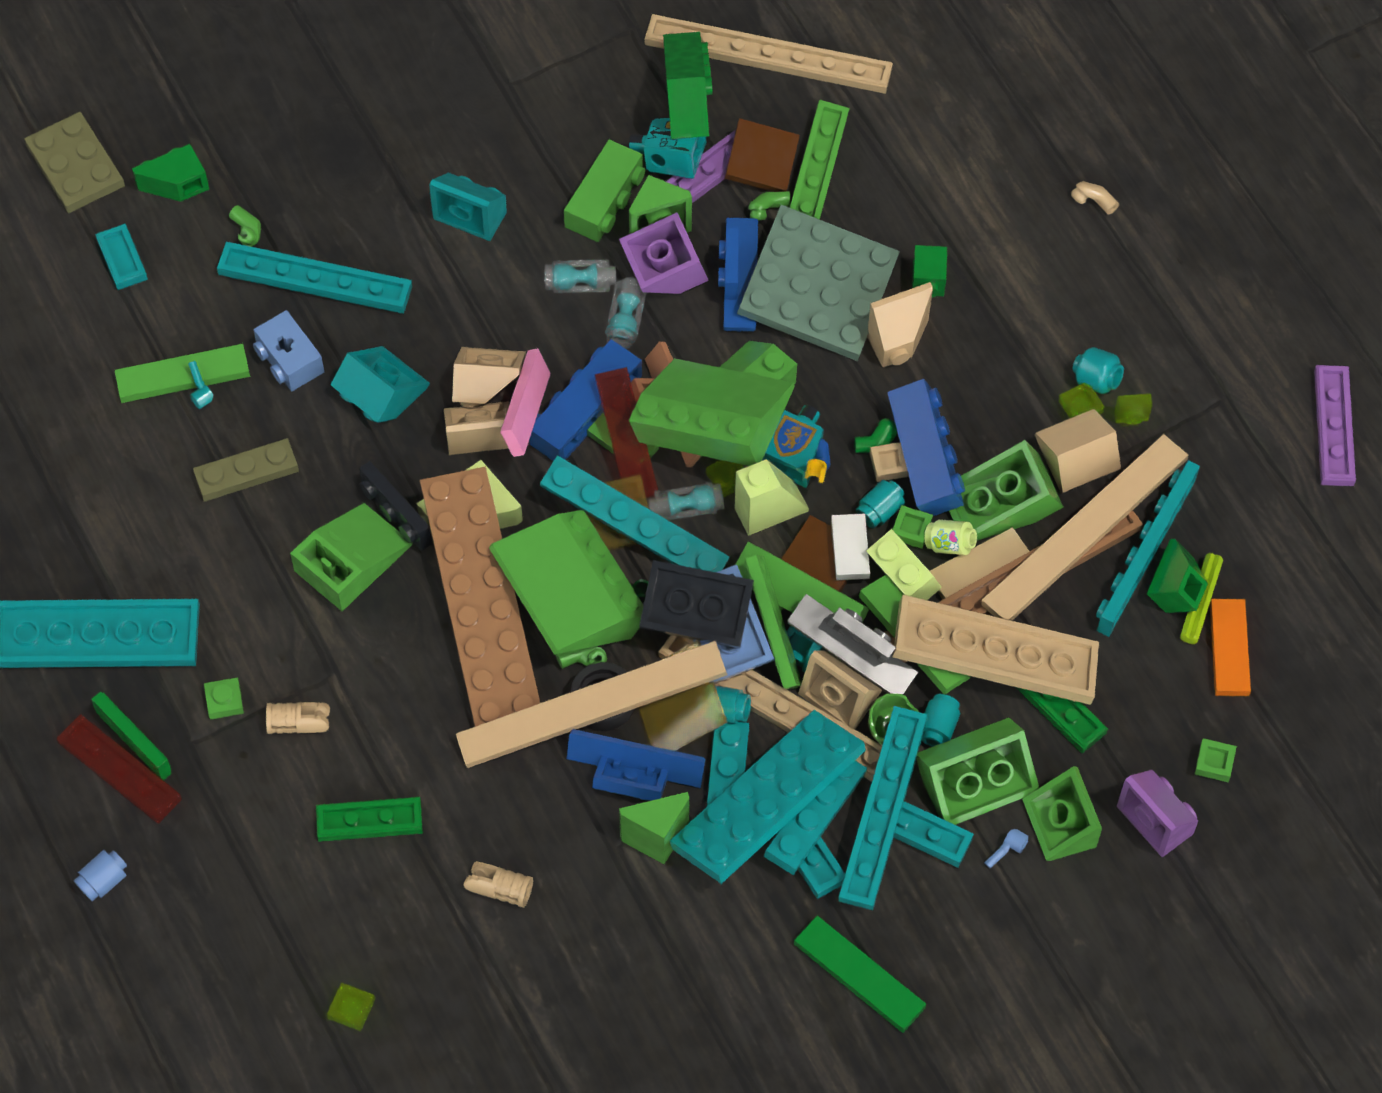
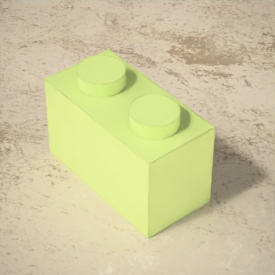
(903, 567)

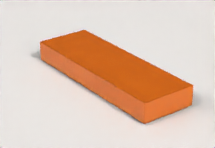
(1230, 647)

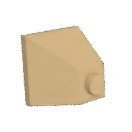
(898, 324)
(483, 373)

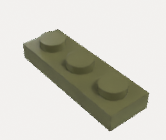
(246, 469)

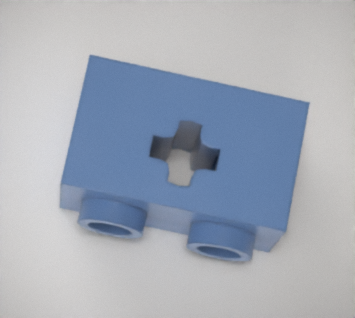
(288, 351)

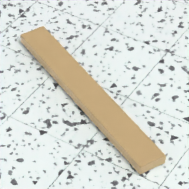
(778, 55)
(1084, 529)
(591, 704)
(779, 704)

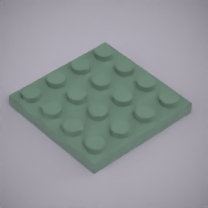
(818, 282)

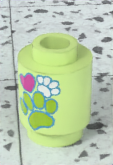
(950, 537)

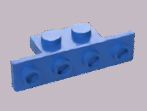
(740, 259)
(633, 767)

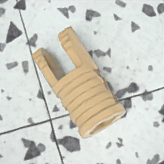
(297, 717)
(499, 884)

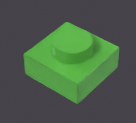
(911, 526)
(223, 698)
(1215, 760)

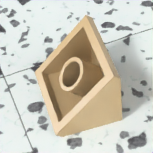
(475, 428)
(1080, 450)
(837, 689)

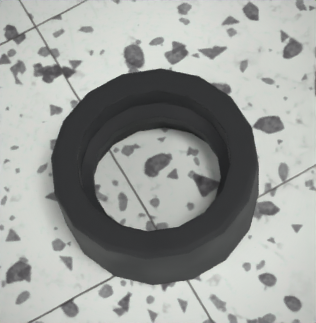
(600, 672)

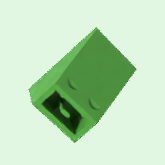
(348, 554)

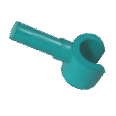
(203, 395)

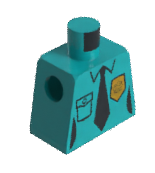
(668, 155)

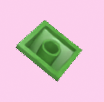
(657, 201)
(1063, 816)
(653, 824)

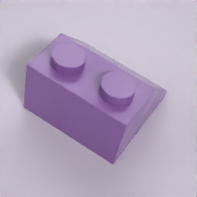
(664, 257)
(1156, 811)

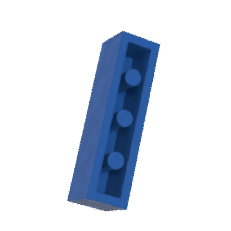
(575, 409)
(926, 447)

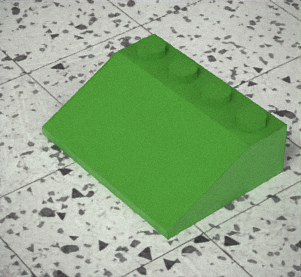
(711, 411)
(570, 583)

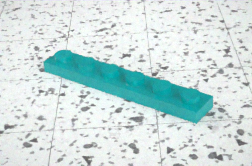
(314, 277)
(630, 518)
(1140, 558)
(883, 808)

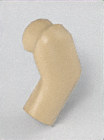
(1097, 193)

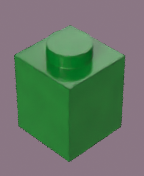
(931, 267)

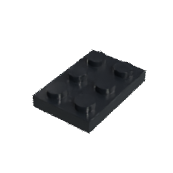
(696, 604)

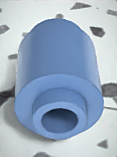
(101, 874)

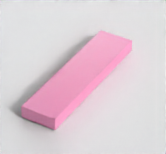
(525, 403)

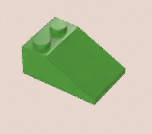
(1007, 492)

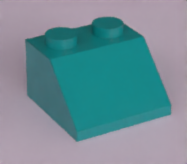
(467, 205)
(378, 383)

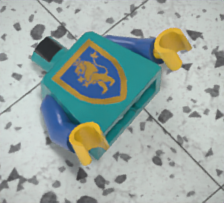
(799, 447)

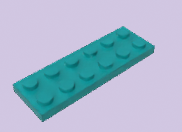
(98, 633)
(767, 796)

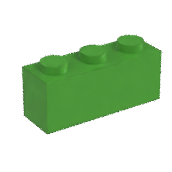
(604, 191)

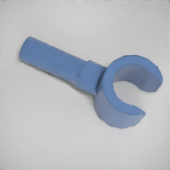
(1015, 840)

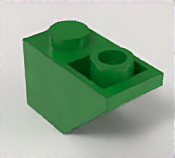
(172, 175)
(1178, 581)

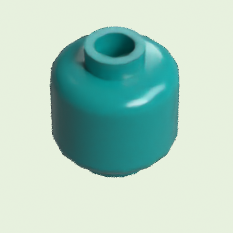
(1099, 370)

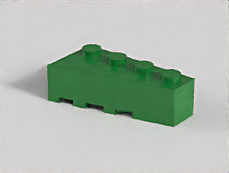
(687, 84)

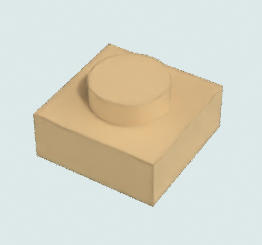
(888, 462)

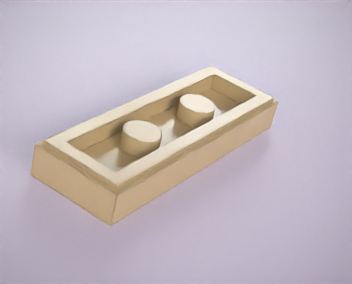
(979, 562)

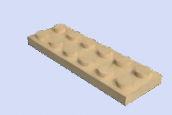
(996, 649)

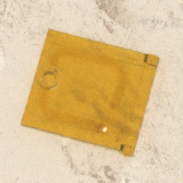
(683, 716)

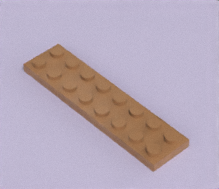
(479, 595)

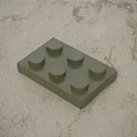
(74, 162)

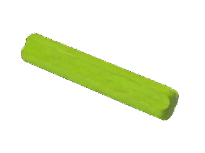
(1195, 619)

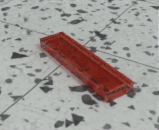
(617, 405)
(119, 768)

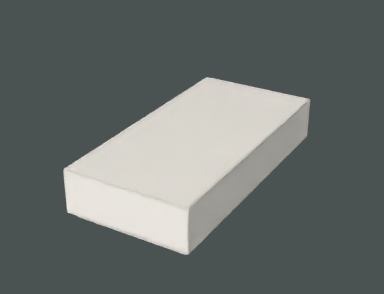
(850, 547)

